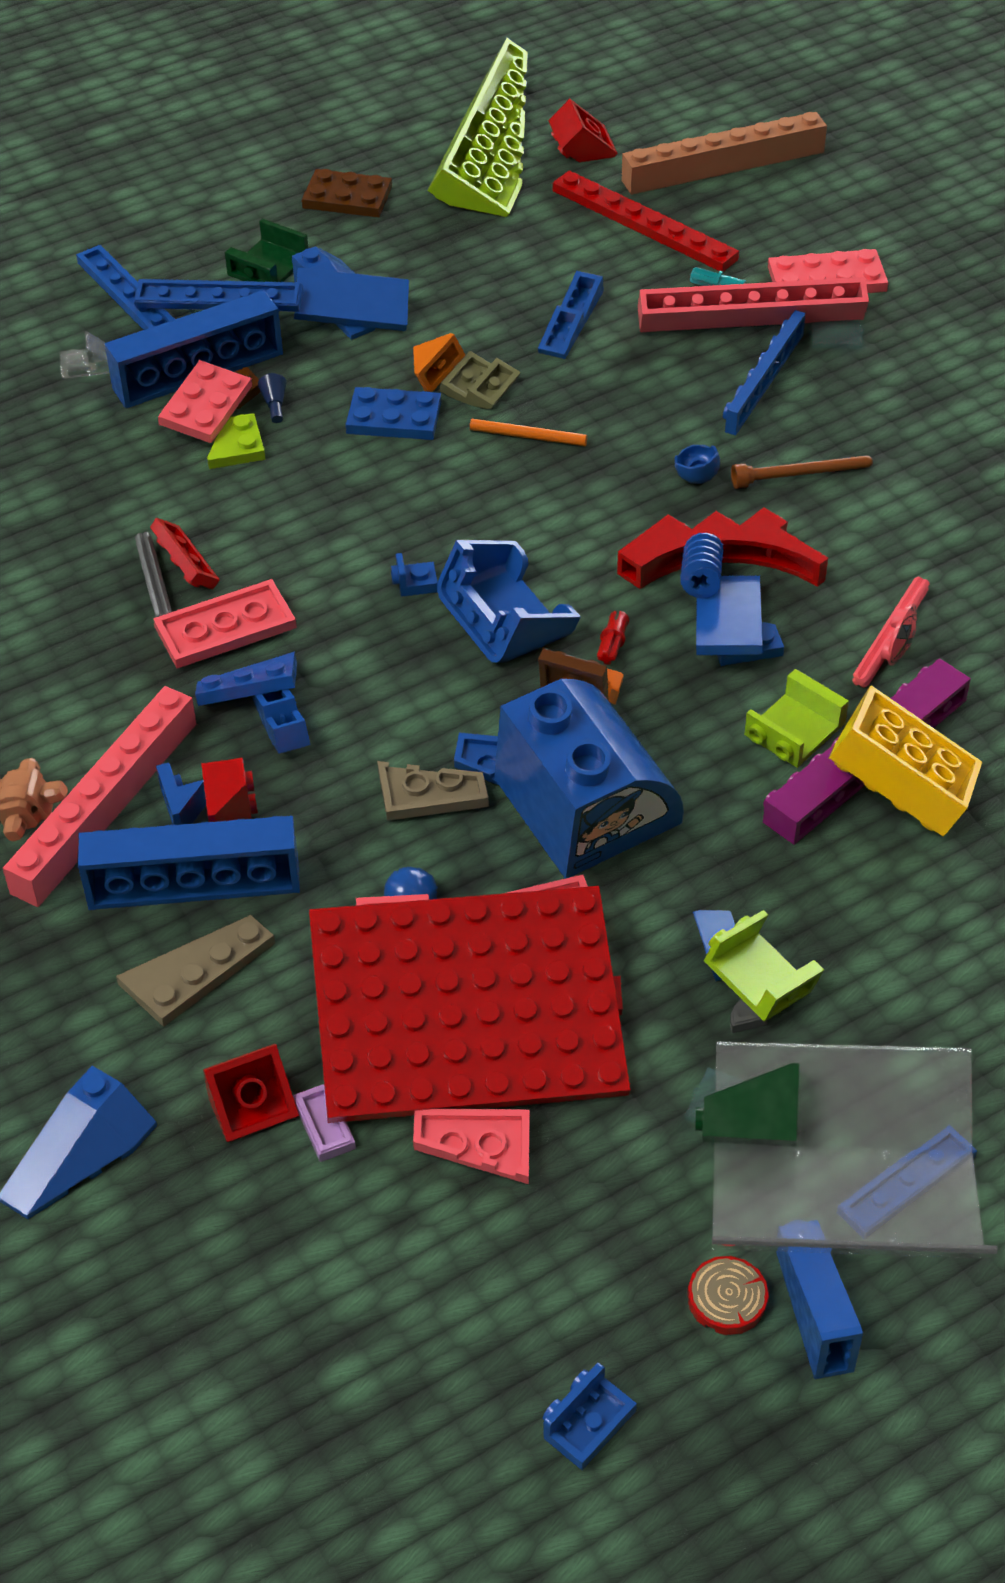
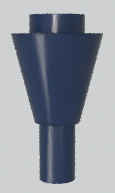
(273, 389)

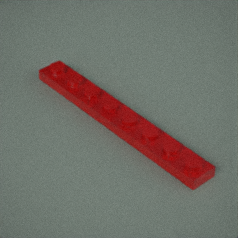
(646, 221)

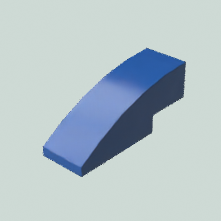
(282, 720)

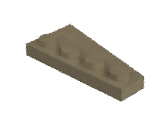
(190, 972)

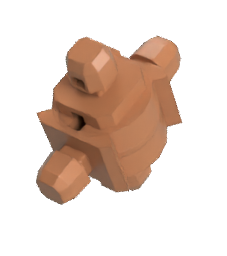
(27, 798)

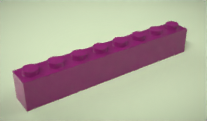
(823, 787)

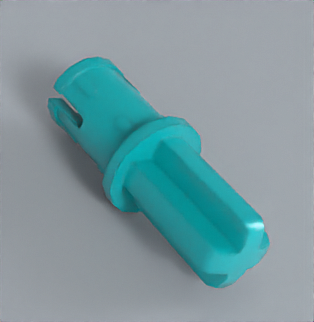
(709, 278)

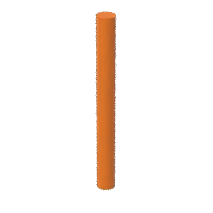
(528, 432)

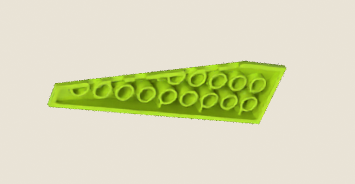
(486, 152)

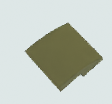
(479, 381)

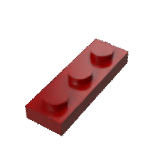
(184, 554)

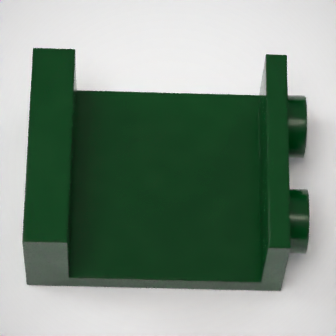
(269, 258)

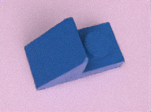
(181, 800)

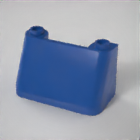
(494, 604)

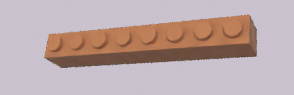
(723, 152)

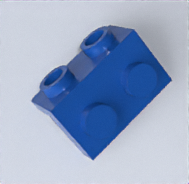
(587, 1416)

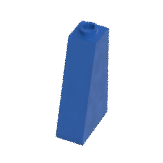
(822, 1312)

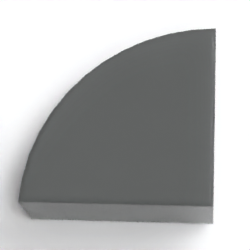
(744, 1018)

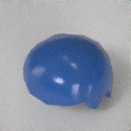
(697, 463)
(411, 882)

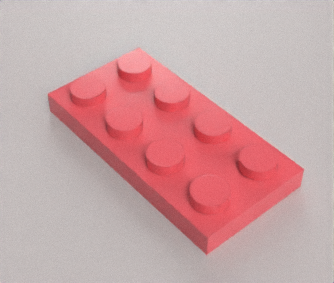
(831, 266)
(224, 623)

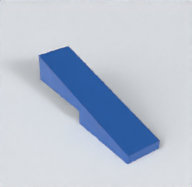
(571, 315)

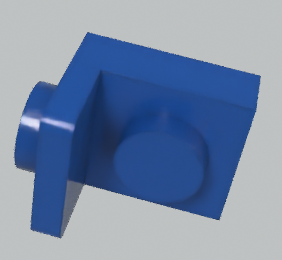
(414, 578)

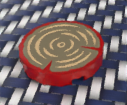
(727, 1295)

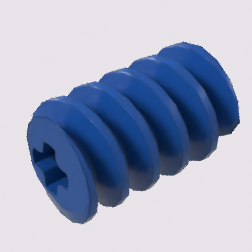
(702, 565)

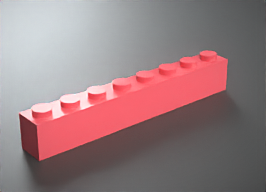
(751, 304)
(100, 795)

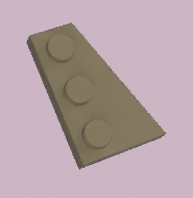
(418, 792)

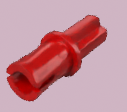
(612, 637)

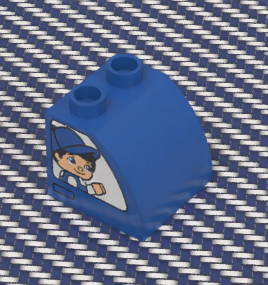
(580, 776)

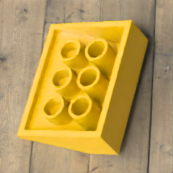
(907, 762)

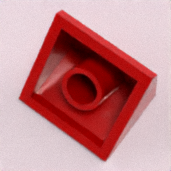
(250, 1092)

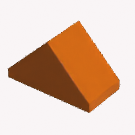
(436, 360)

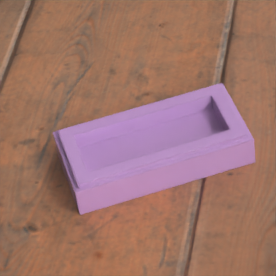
(327, 1138)

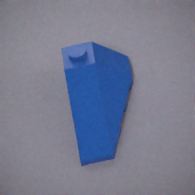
(319, 259)
(84, 1134)

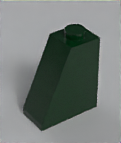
(754, 1110)

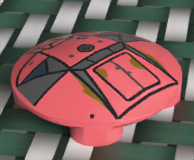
(905, 625)

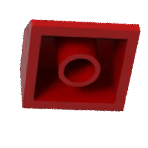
(580, 134)
(227, 790)

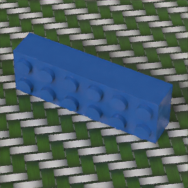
(163, 356)
(189, 862)

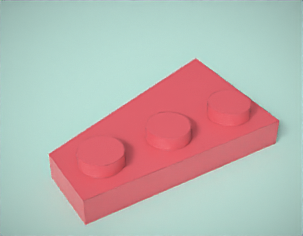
(477, 1138)

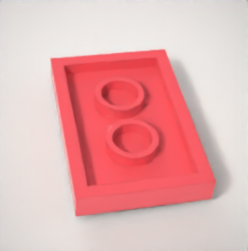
(205, 401)

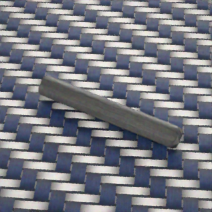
(153, 574)

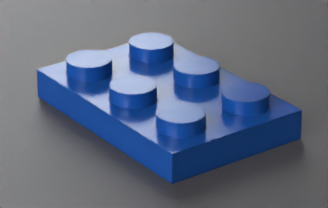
(393, 413)

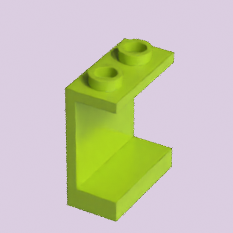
(798, 720)
(758, 969)

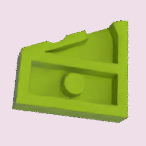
(237, 443)

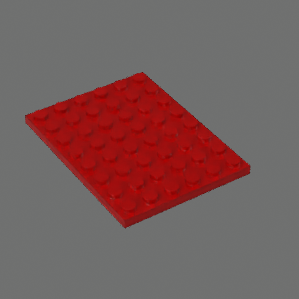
(466, 1003)

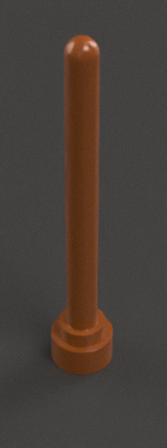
(744, 475)

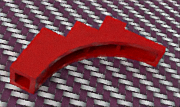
(757, 541)

